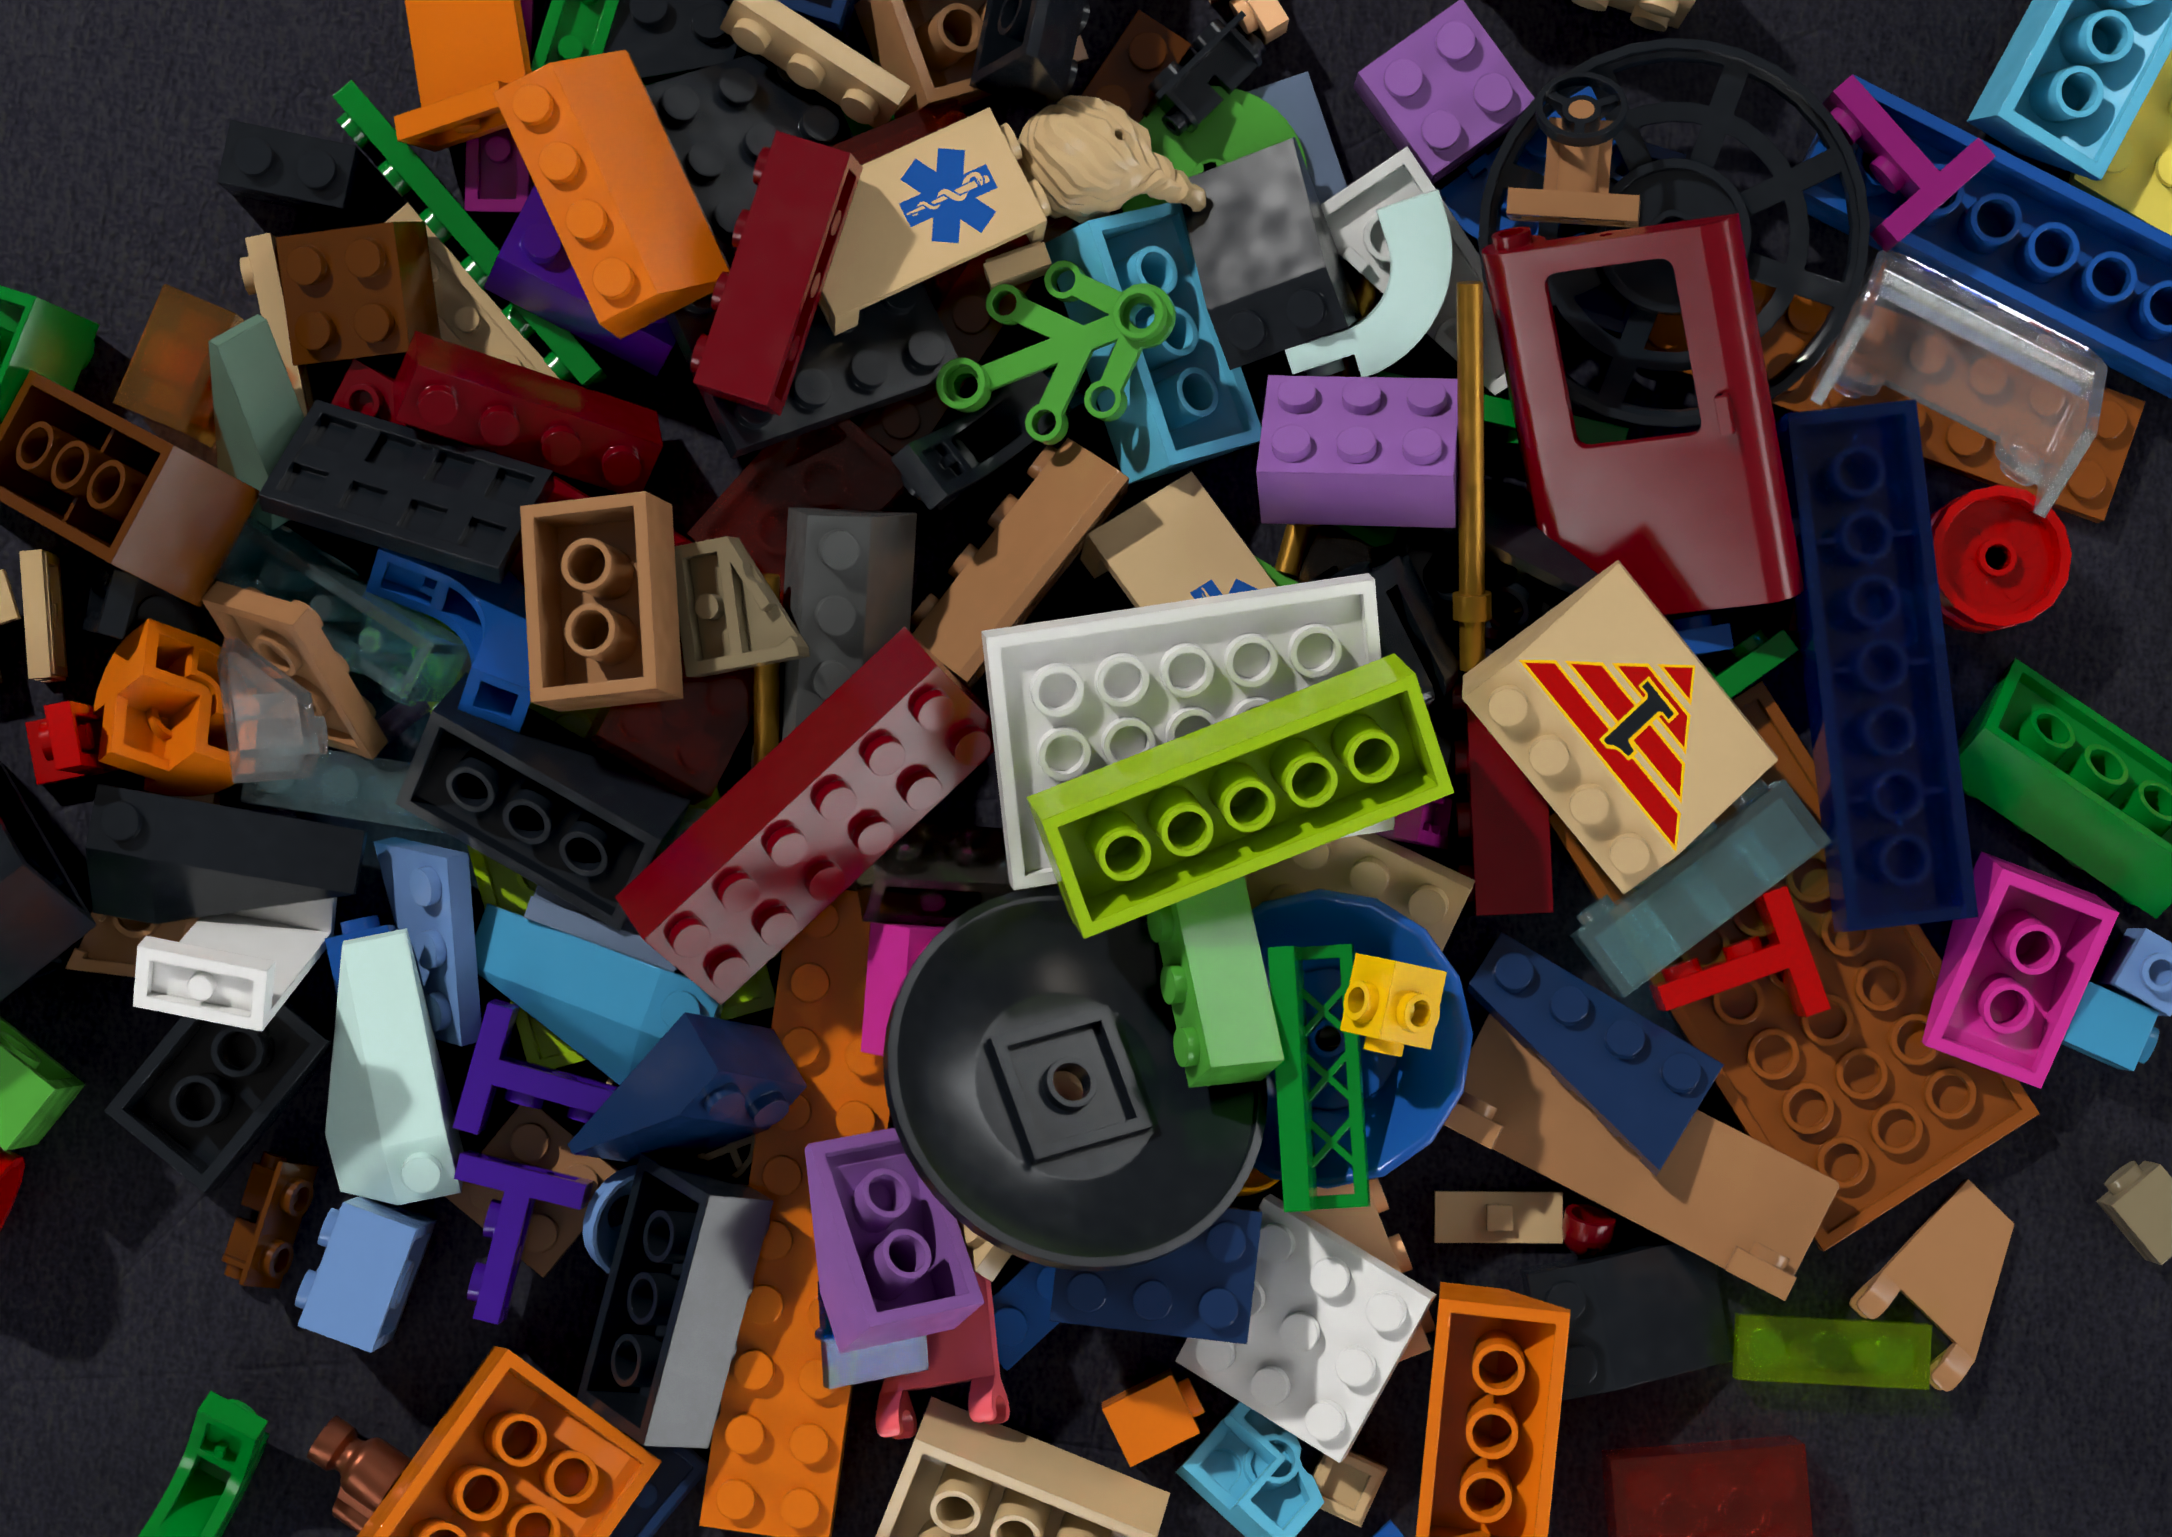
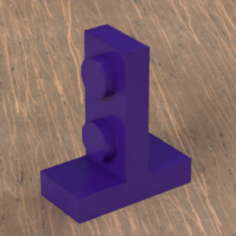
(525, 1081)
(509, 1221)

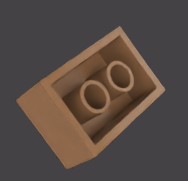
(601, 602)

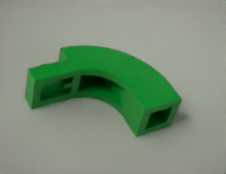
(212, 1472)

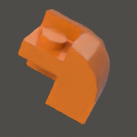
(165, 712)

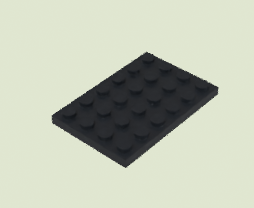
(718, 128)

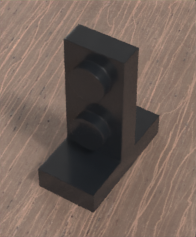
(123, 602)

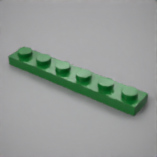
(450, 220)

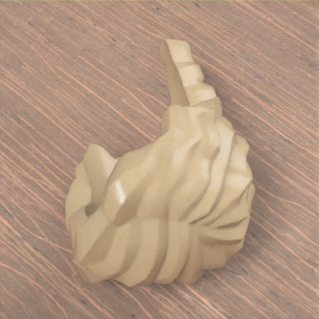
(1097, 159)

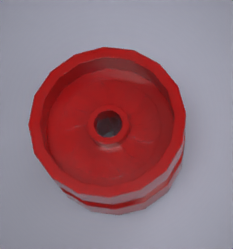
(2028, 553)

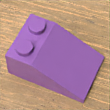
(884, 1245)

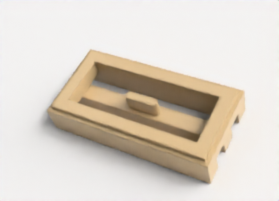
(43, 616)

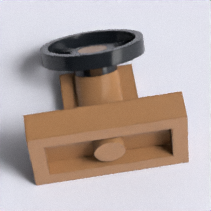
(1577, 159)

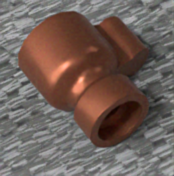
(365, 1468)

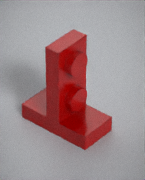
(66, 743)
(1750, 961)

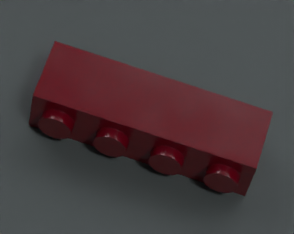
(776, 272)
(526, 415)
(1502, 823)

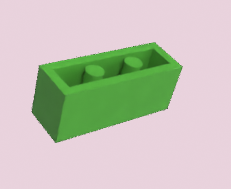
(1217, 987)

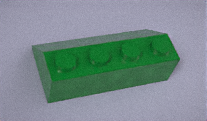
(2074, 784)

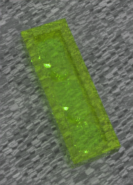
(1832, 1351)

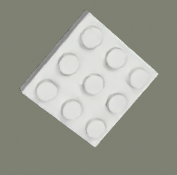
(1319, 1333)

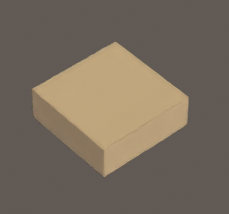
(1018, 265)
(1348, 1485)

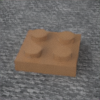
(540, 1141)

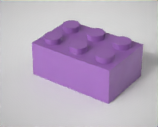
(1359, 451)

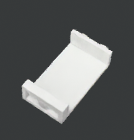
(234, 964)

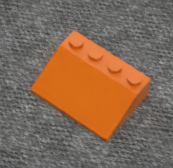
(515, 1463)

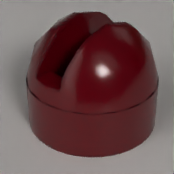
(1587, 1228)

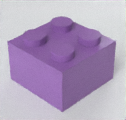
(1444, 91)

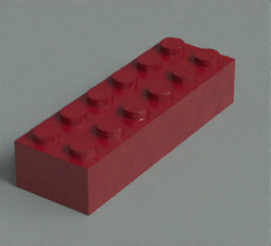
(810, 817)

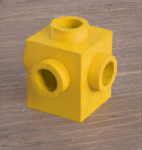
(1392, 1004)

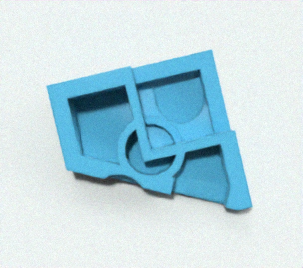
(1253, 1475)

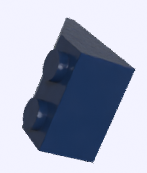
(695, 1093)

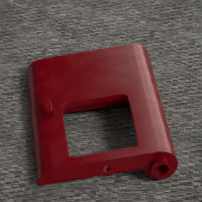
(1686, 513)

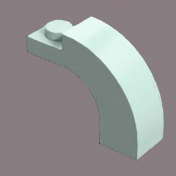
(1416, 289)

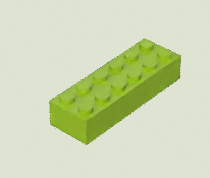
(1240, 795)

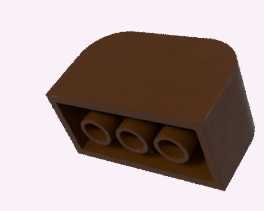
(119, 489)

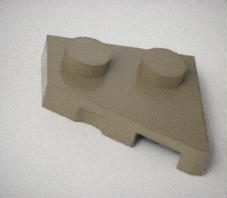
(729, 611)

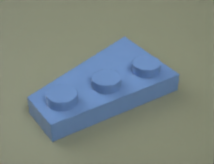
(434, 902)

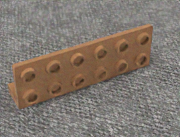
(1712, 1196)

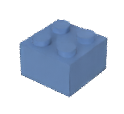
(364, 1272)

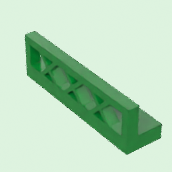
(1294, 1083)

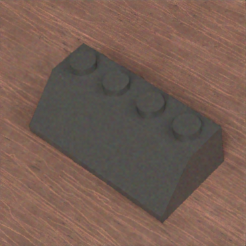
(846, 596)

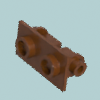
(263, 1249)

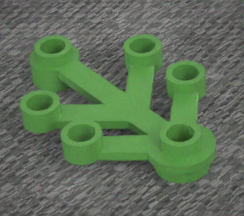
(1067, 348)

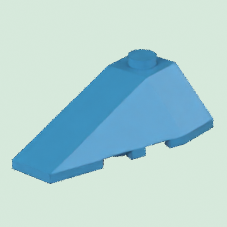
(585, 993)

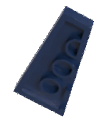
(1614, 1059)

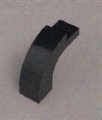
(978, 443)

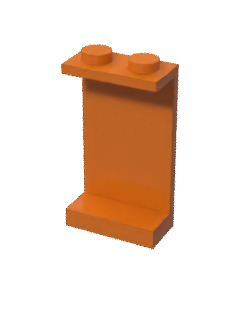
(459, 59)

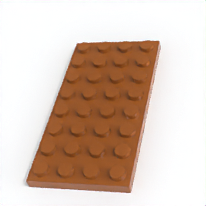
(1850, 1083)

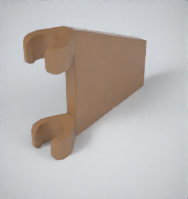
(1949, 1275)

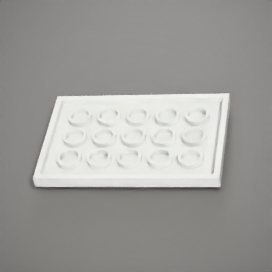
(1133, 678)

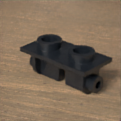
(1220, 55)

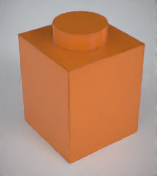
(1153, 1416)

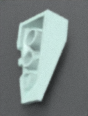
(387, 1083)

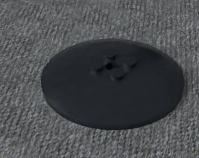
(976, 1107)

